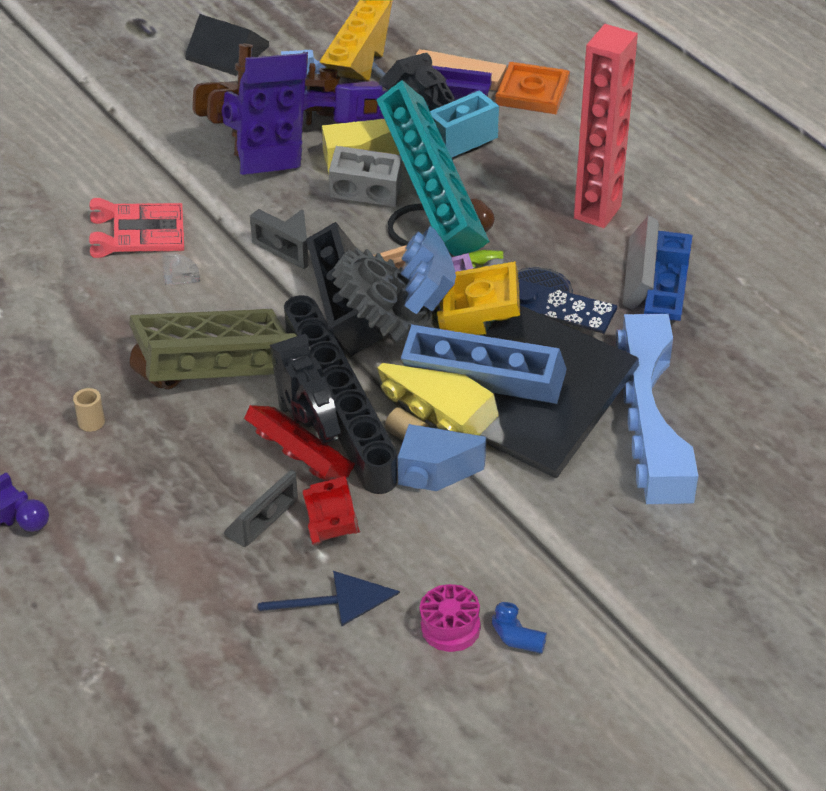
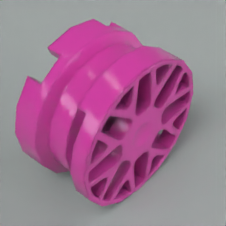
(450, 617)

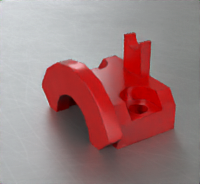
(330, 510)

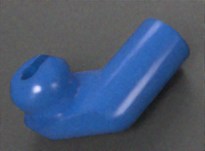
(512, 631)

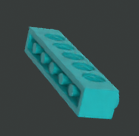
(432, 170)

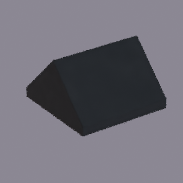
(217, 44)

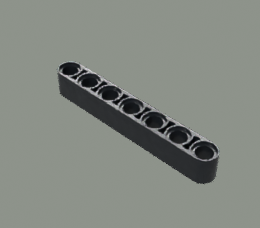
(360, 427)

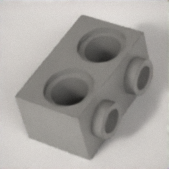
(365, 176)

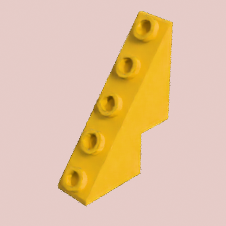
(359, 40)

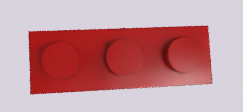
(298, 442)

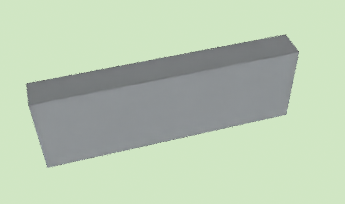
(641, 263)

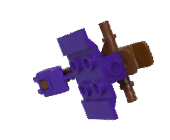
(270, 102)

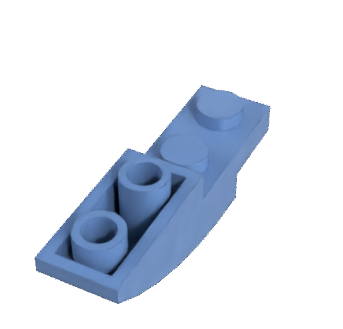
(428, 269)

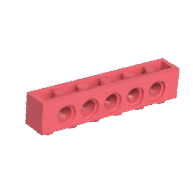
(604, 124)

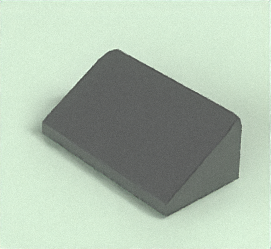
(264, 510)

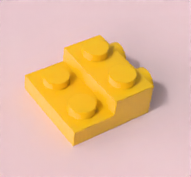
(480, 297)

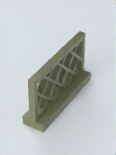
(203, 355)

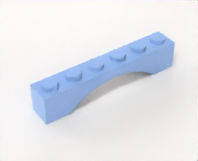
(666, 460)

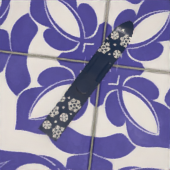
(566, 306)

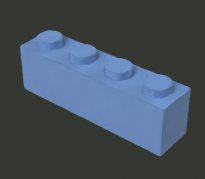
(494, 363)

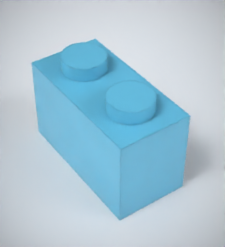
(467, 122)

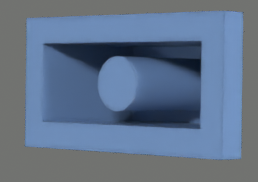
(438, 457)

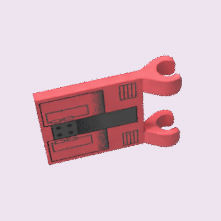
(137, 227)

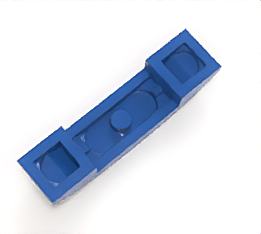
(670, 275)

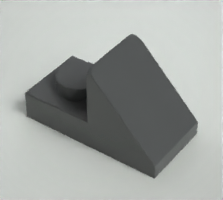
(280, 237)

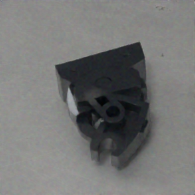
(422, 78)
(304, 388)

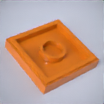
(532, 87)

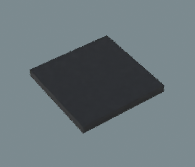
(547, 432)

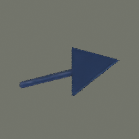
(352, 596)

